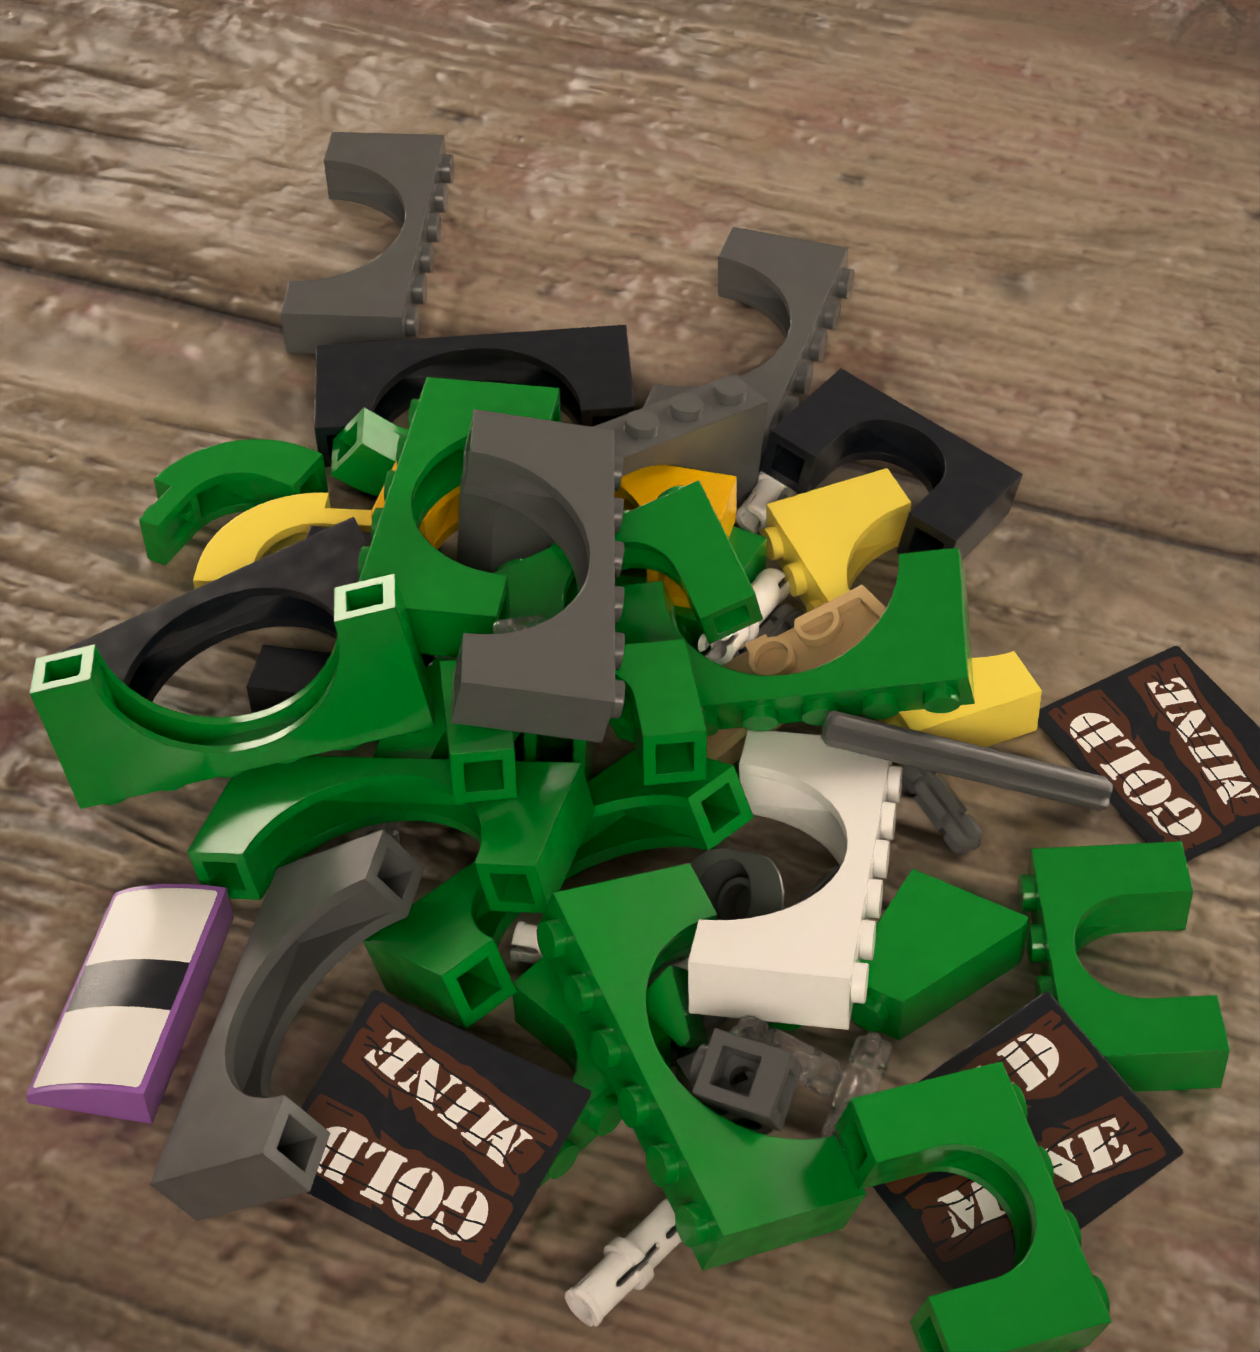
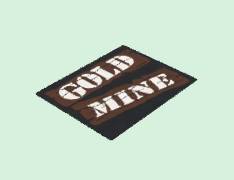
(1169, 746)
(1078, 1111)
(436, 1133)

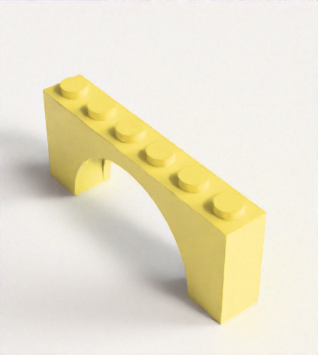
(826, 543)

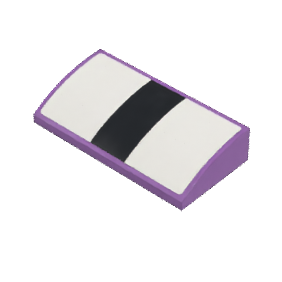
(134, 1001)

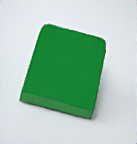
(669, 1007)

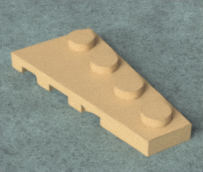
(813, 641)

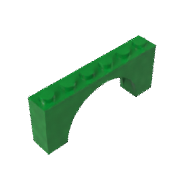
(437, 591)
(907, 661)
(127, 746)
(289, 809)
(448, 943)
(725, 1183)

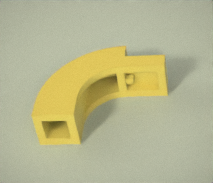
(268, 530)

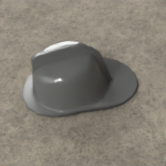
(740, 883)

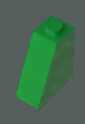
(935, 952)

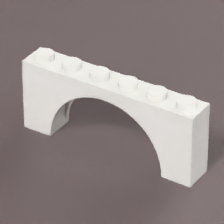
(805, 958)

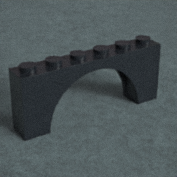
(384, 376)
(276, 591)

